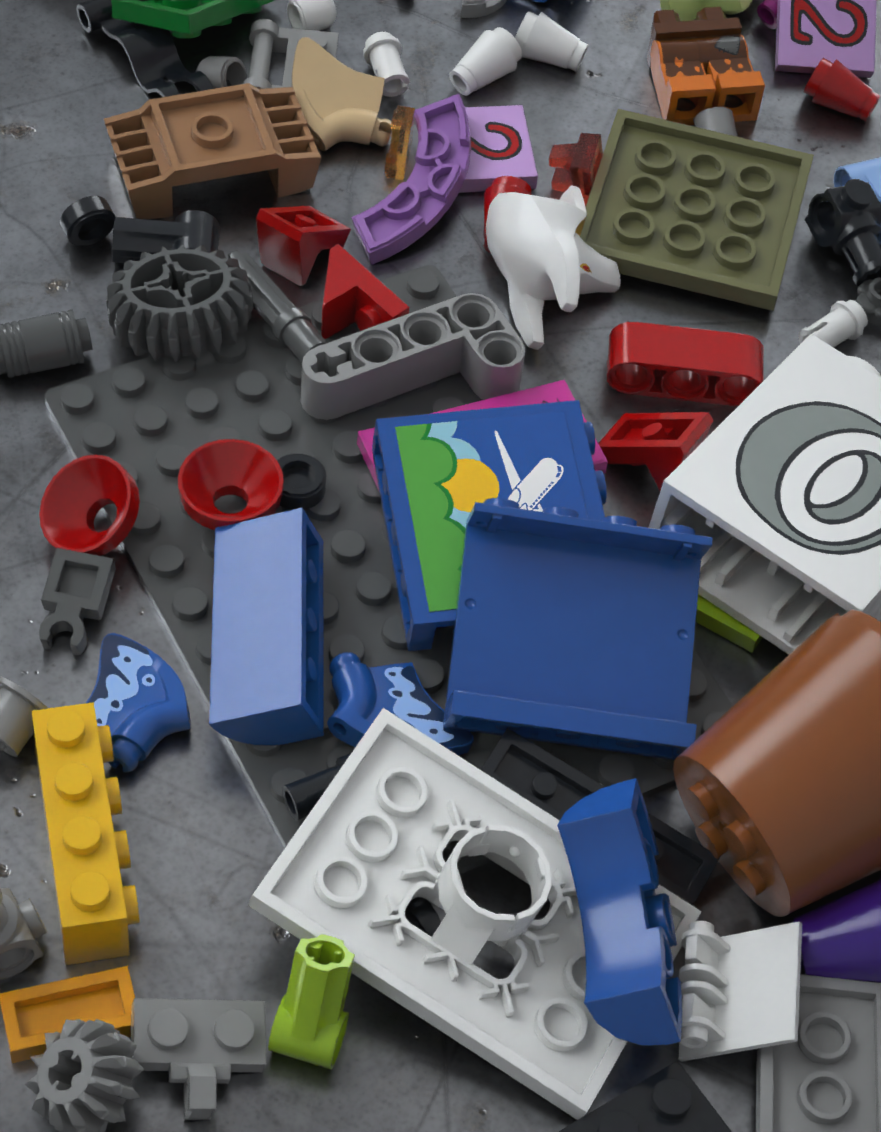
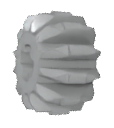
(84, 1076)

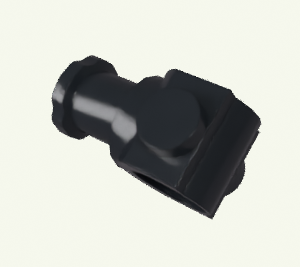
(849, 223)

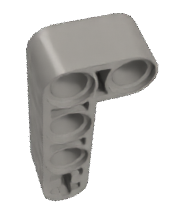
(413, 351)

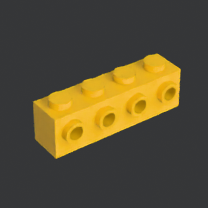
(81, 835)

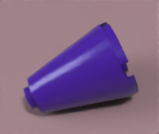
(844, 936)

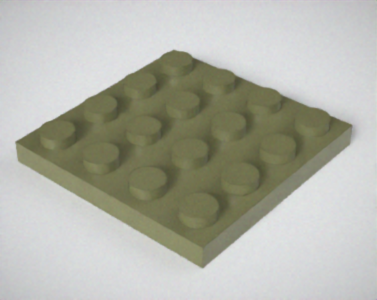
(696, 208)

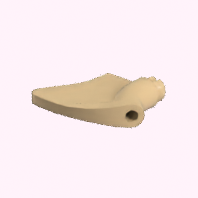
(337, 99)

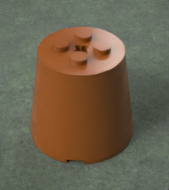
(795, 772)

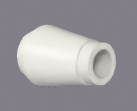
(549, 42)
(486, 61)

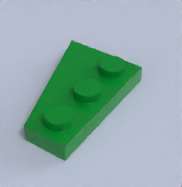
(184, 17)

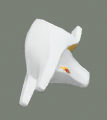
(544, 256)

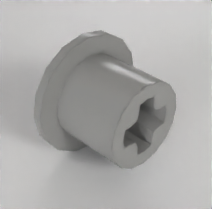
(16, 716)

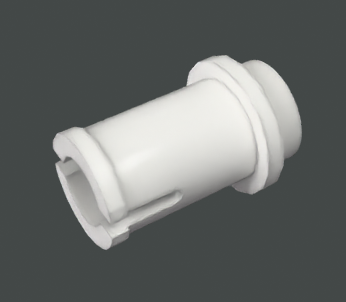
(383, 54)
(842, 323)

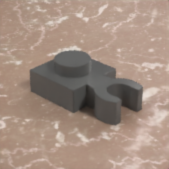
(75, 590)

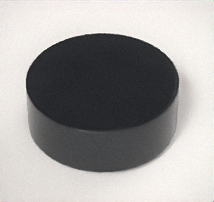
(87, 220)
(303, 481)

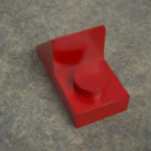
(293, 238)
(355, 296)
(655, 440)

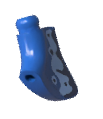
(397, 688)
(137, 699)

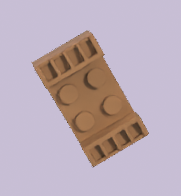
(212, 138)

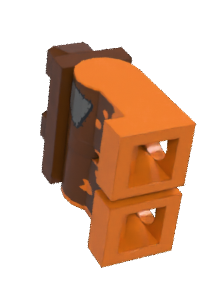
(702, 63)

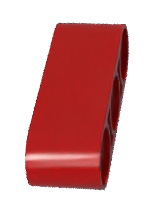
(684, 363)

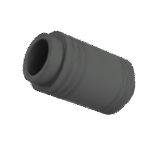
(43, 343)

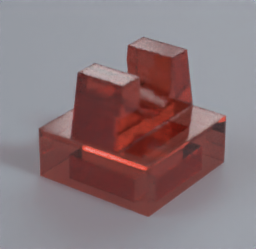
(577, 162)

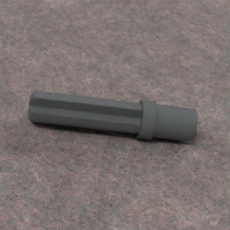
(287, 322)

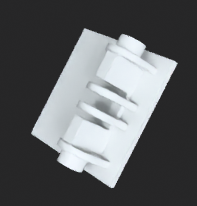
(739, 989)

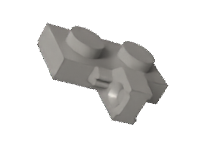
(199, 1044)

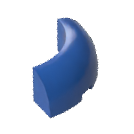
(622, 918)

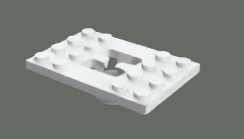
(382, 843)

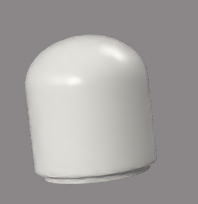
(311, 14)

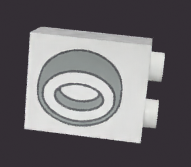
(789, 497)

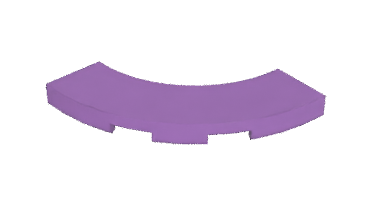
(431, 188)

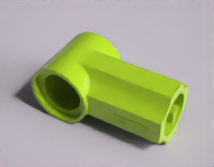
(311, 1013)

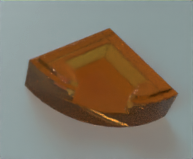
(401, 142)

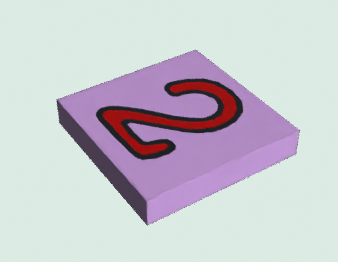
(826, 30)
(498, 147)

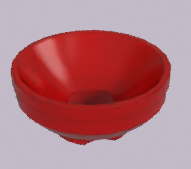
(229, 469)
(78, 495)

